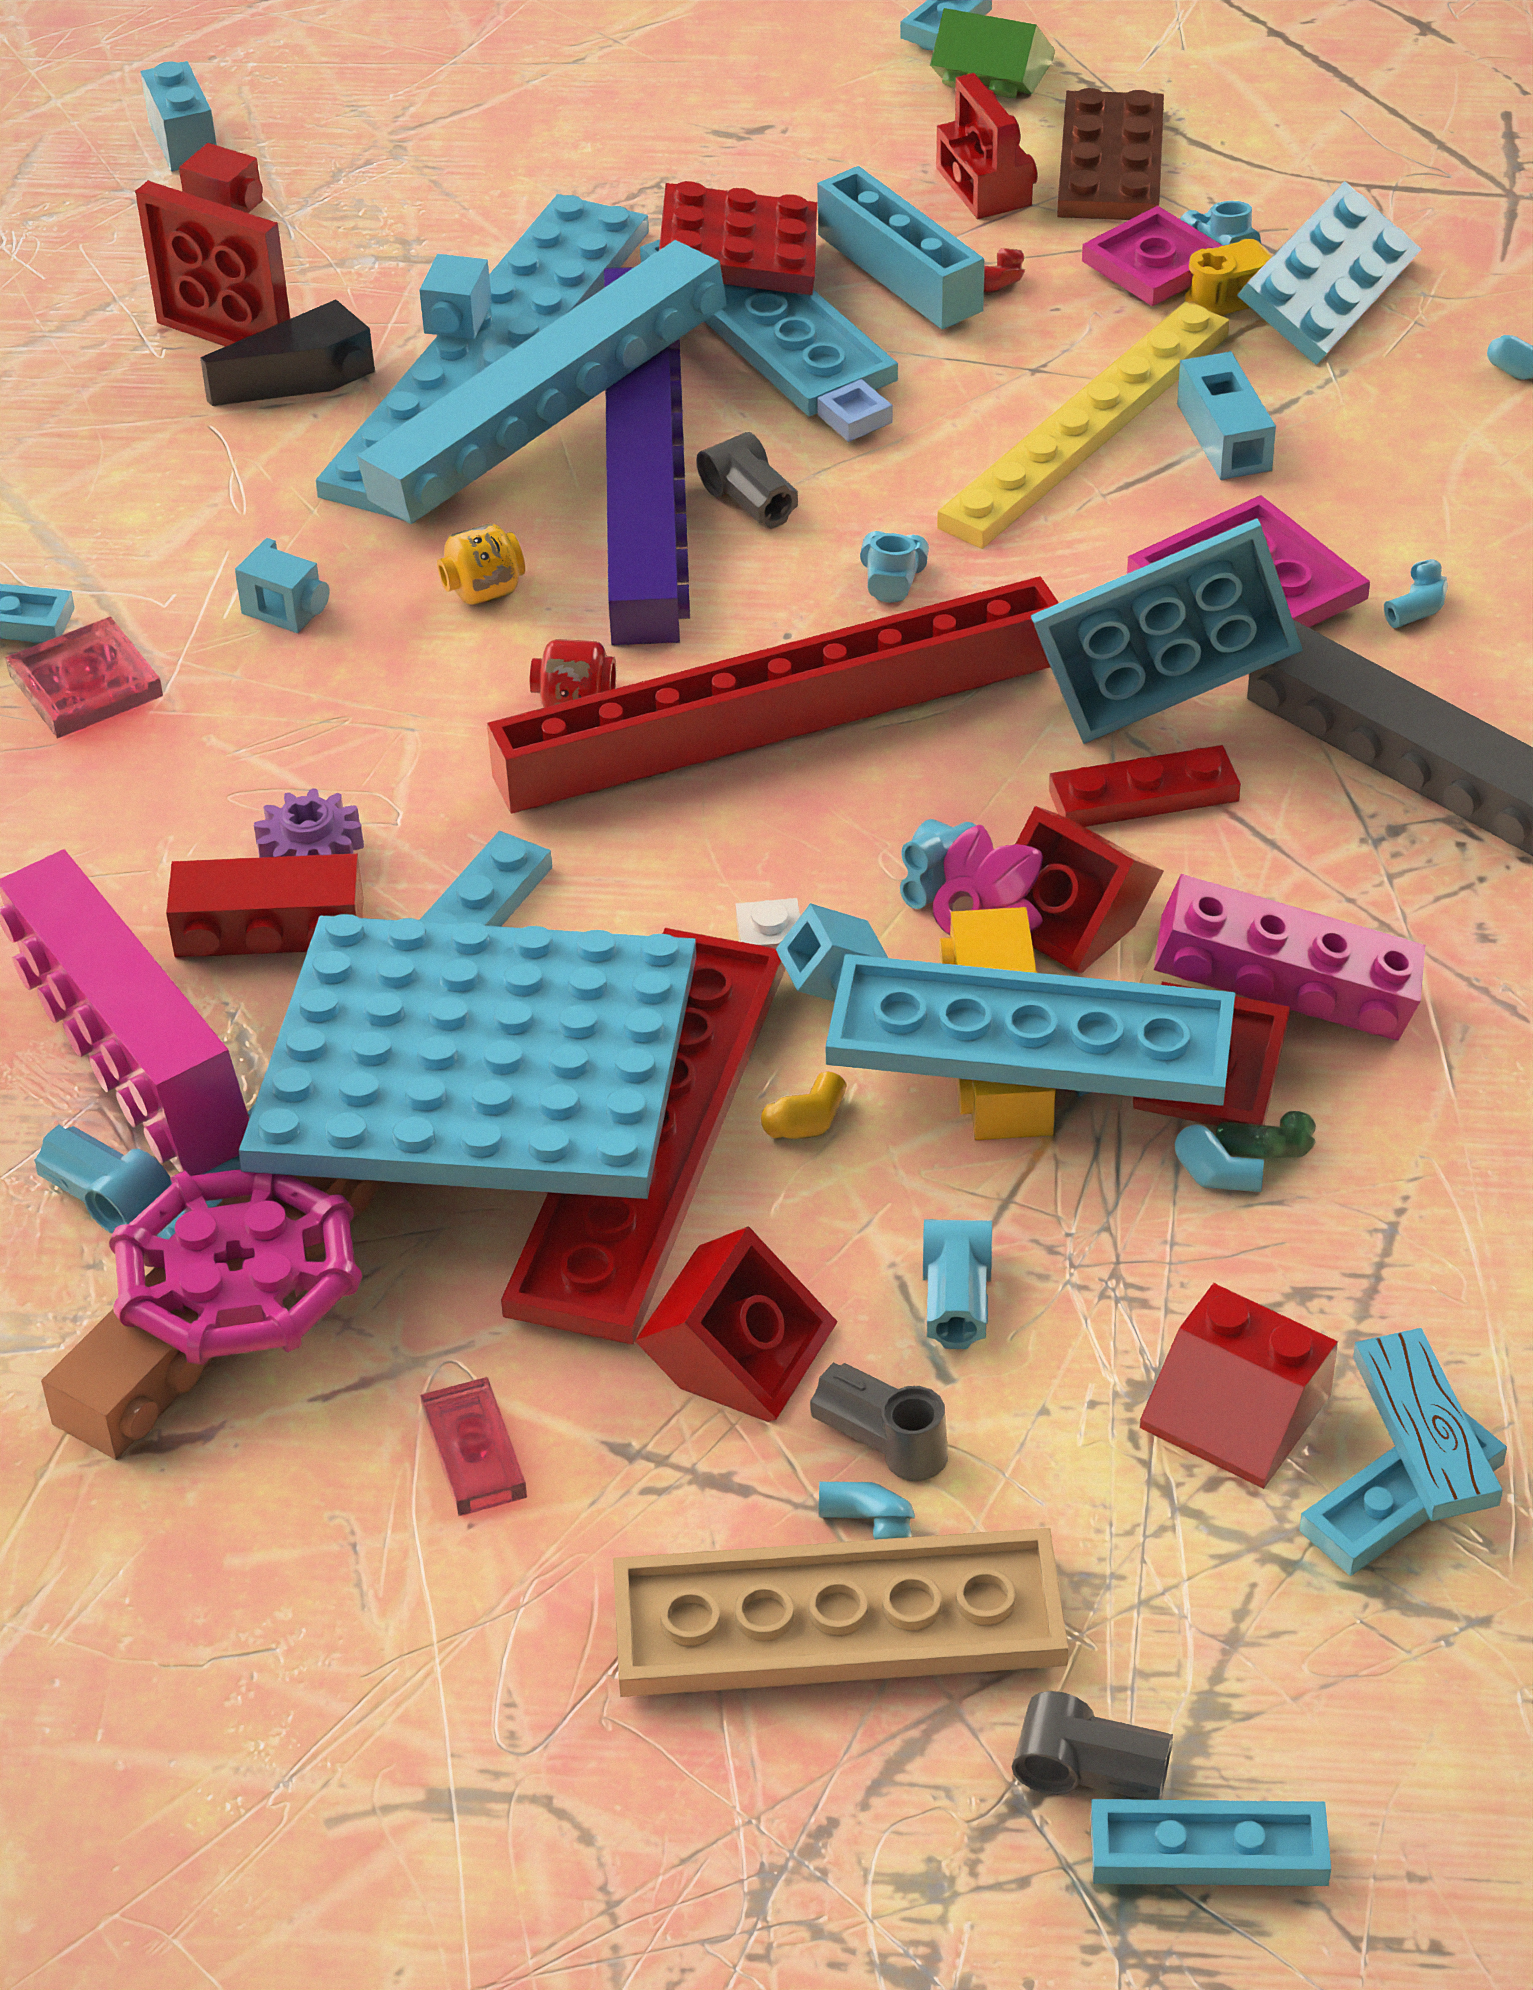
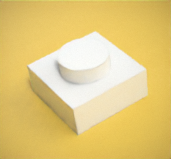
(766, 921)

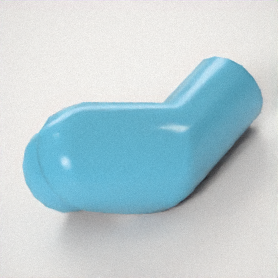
(1512, 356)
(1425, 595)
(1212, 1165)
(867, 1501)

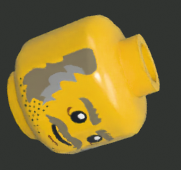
(481, 563)

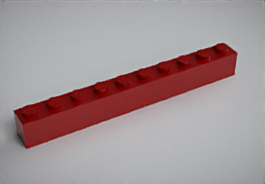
(767, 695)

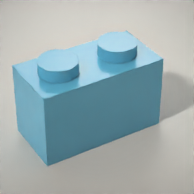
(177, 111)

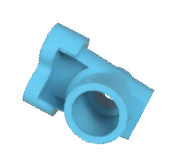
(1224, 222)
(892, 563)
(925, 860)

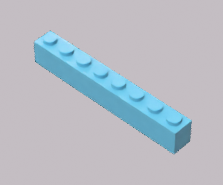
(541, 381)

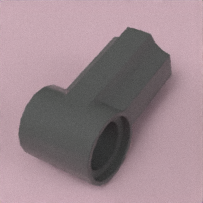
(743, 472)
(899, 1422)
(1070, 1746)

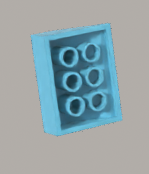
(1168, 631)

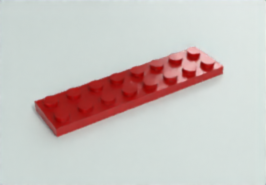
(601, 1257)

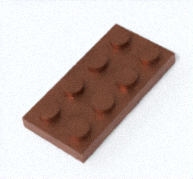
(1110, 154)

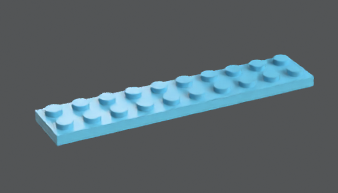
(534, 284)

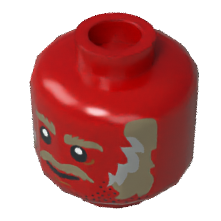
(571, 671)

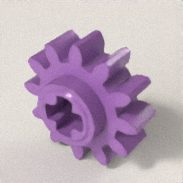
(309, 827)

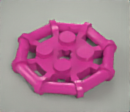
(240, 1307)

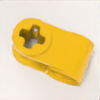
(1224, 275)

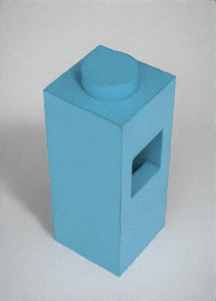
(1226, 415)

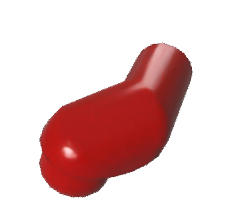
(1007, 271)

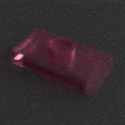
(473, 1446)

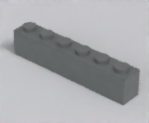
(1403, 734)

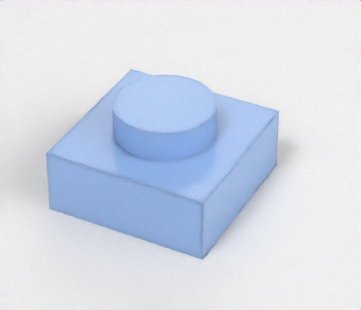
(855, 410)

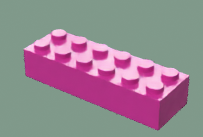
(124, 1015)

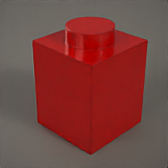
(223, 177)

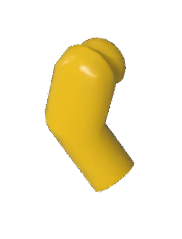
(808, 1113)

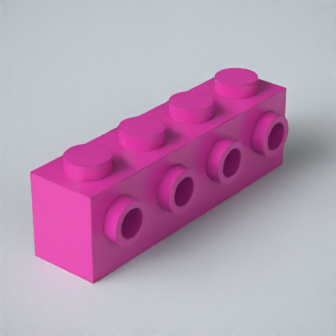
(1290, 957)

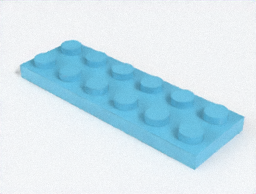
(797, 342)
(1031, 1029)

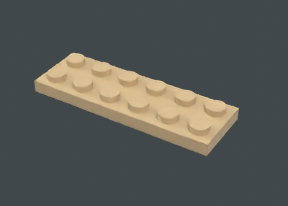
(838, 1612)

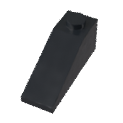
(292, 358)

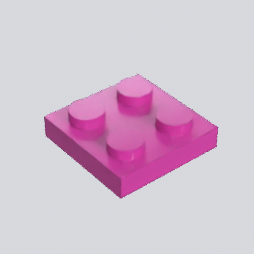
(1148, 254)

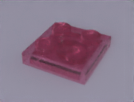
(84, 677)

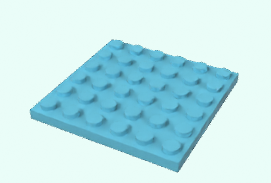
(474, 1057)

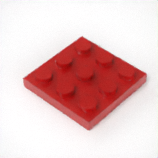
(754, 236)
(211, 266)

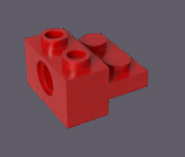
(983, 154)

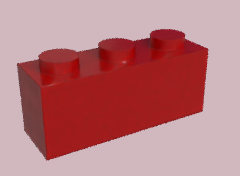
(258, 902)

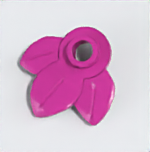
(987, 875)

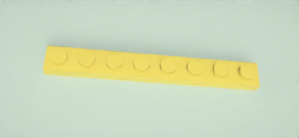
(1080, 426)

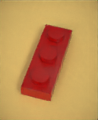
(1145, 786)

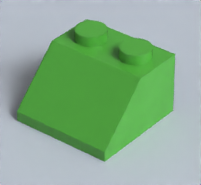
(1000, 51)

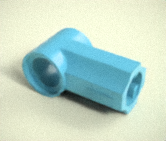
(107, 1182)
(957, 1269)

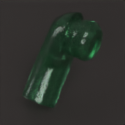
(1259, 1141)

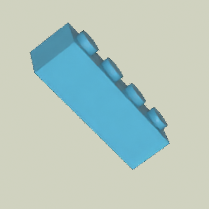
(900, 247)

